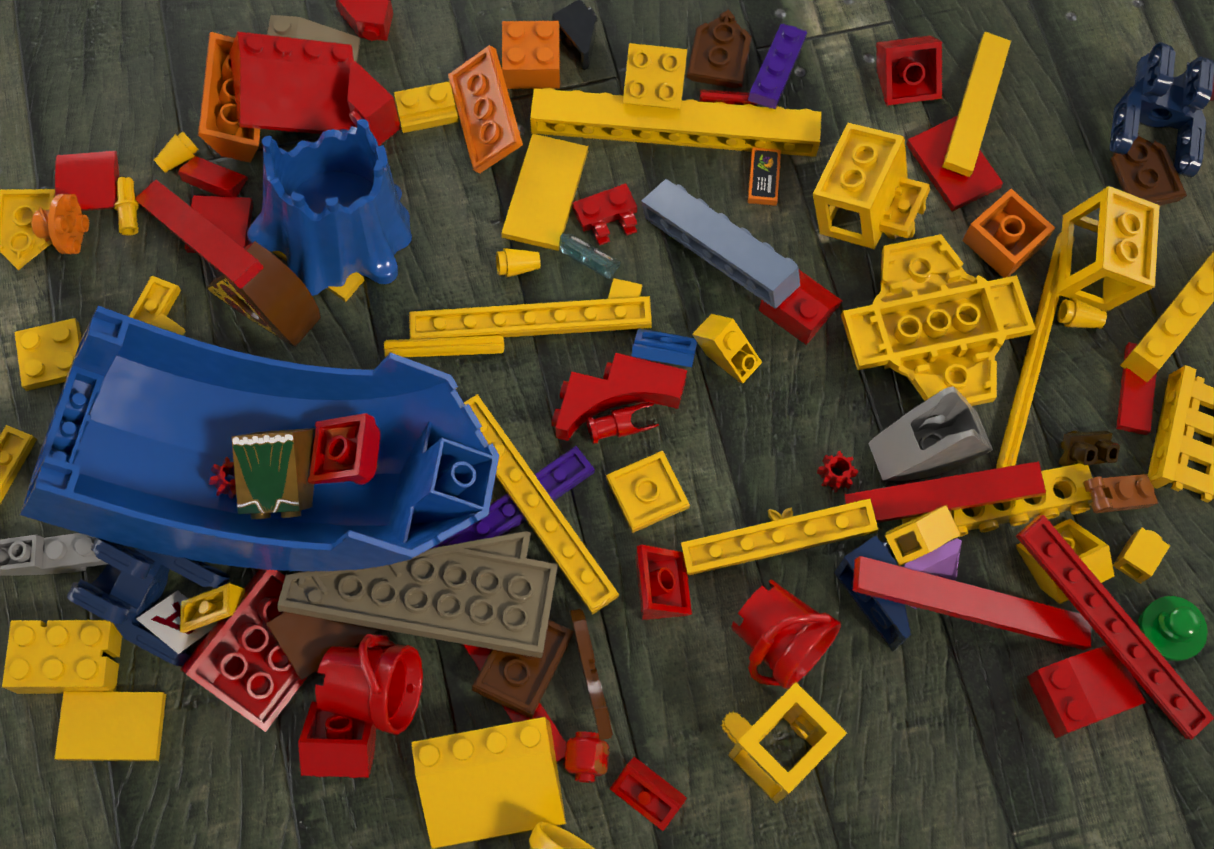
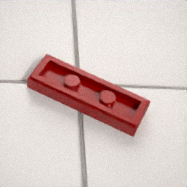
(1135, 400)

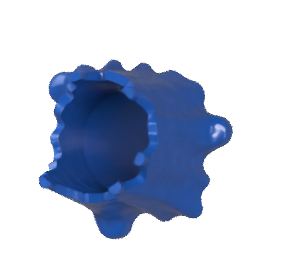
(332, 208)

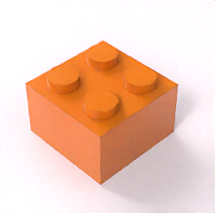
(531, 54)
(1008, 233)

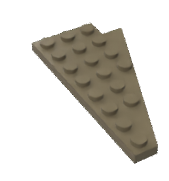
(454, 593)

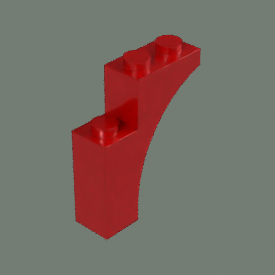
(624, 382)

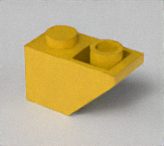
(727, 346)
(922, 535)

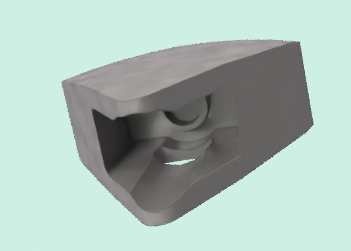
(931, 446)

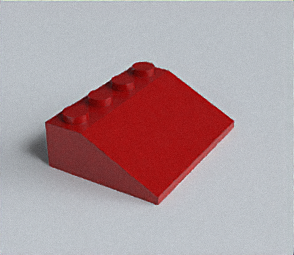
(291, 83)
(243, 660)

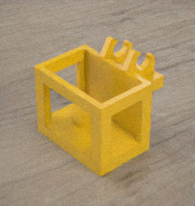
(869, 178)

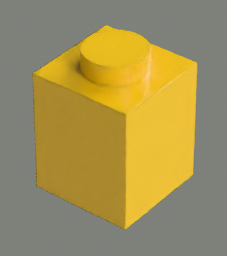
(1141, 555)

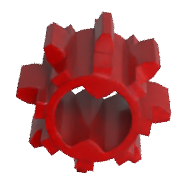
(841, 463)

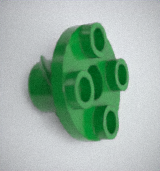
(1174, 627)

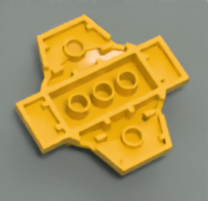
(937, 321)

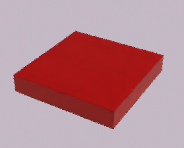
(228, 214)

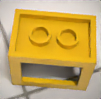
(1124, 248)
(806, 720)

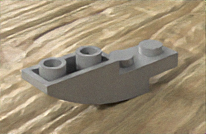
(47, 555)

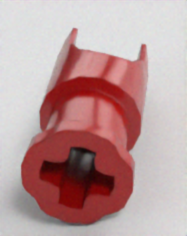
(616, 424)

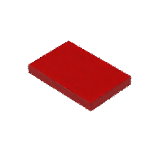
(956, 189)

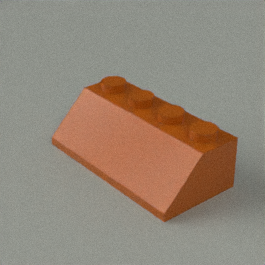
(218, 109)

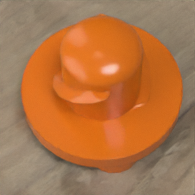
(61, 224)

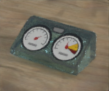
(589, 255)

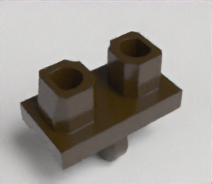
(1088, 448)

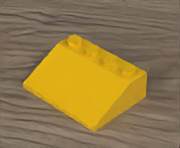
(488, 782)

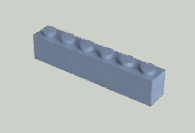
(722, 243)

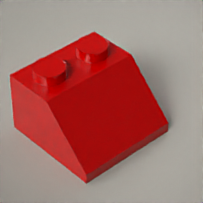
(910, 69)
(373, 103)
(804, 309)
(335, 745)

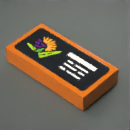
(764, 176)

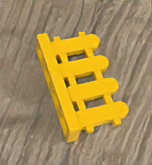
(1175, 433)

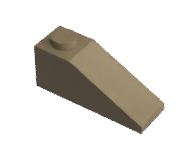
(305, 29)

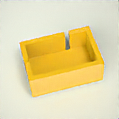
(61, 656)

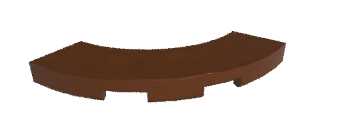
(590, 673)

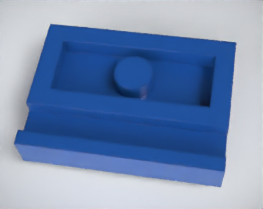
(664, 347)

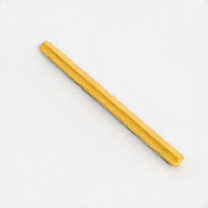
(1031, 365)

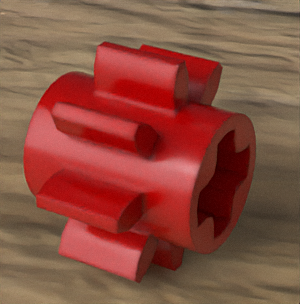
(221, 484)

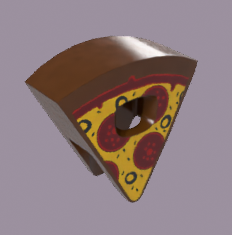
(272, 298)

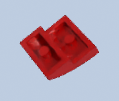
(89, 177)

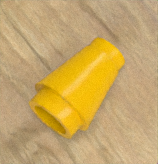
(176, 152)
(515, 262)
(1080, 314)

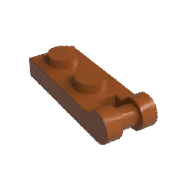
(1120, 493)

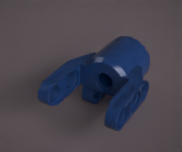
(1166, 102)
(133, 586)

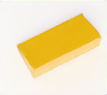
(210, 606)

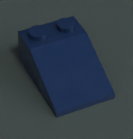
(885, 615)

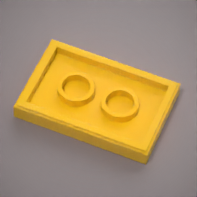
(110, 726)

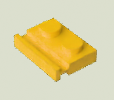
(426, 107)

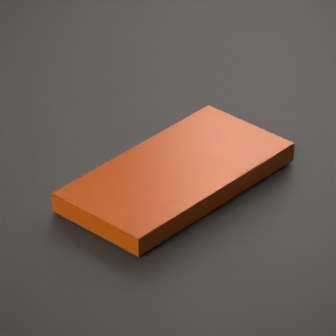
(485, 109)

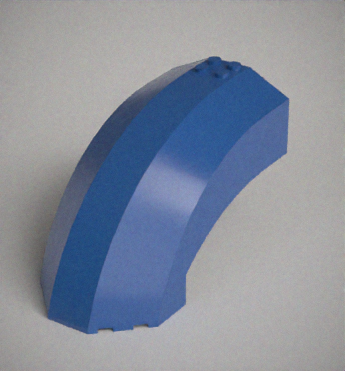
(159, 409)

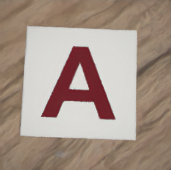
(165, 623)

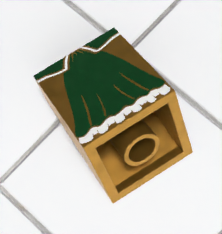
(273, 472)

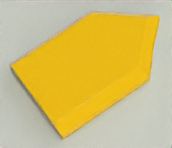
(16, 234)

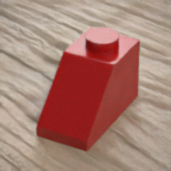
(367, 17)

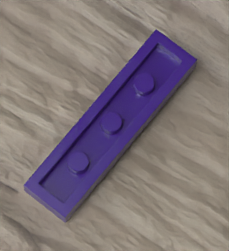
(777, 66)

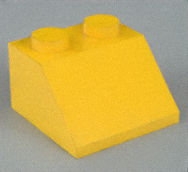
(1086, 545)

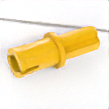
(126, 206)

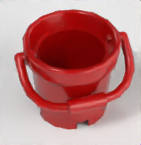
(784, 635)
(372, 682)

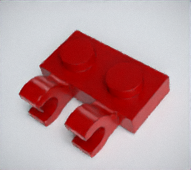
(606, 207)

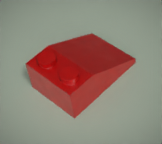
(1084, 690)

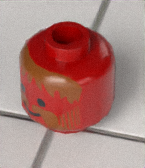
(586, 756)

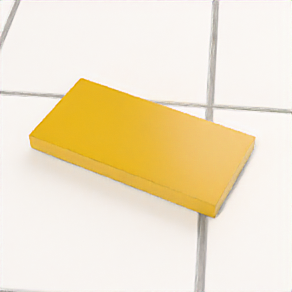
(545, 192)

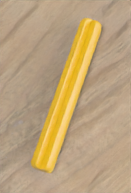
(445, 346)

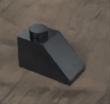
(577, 30)

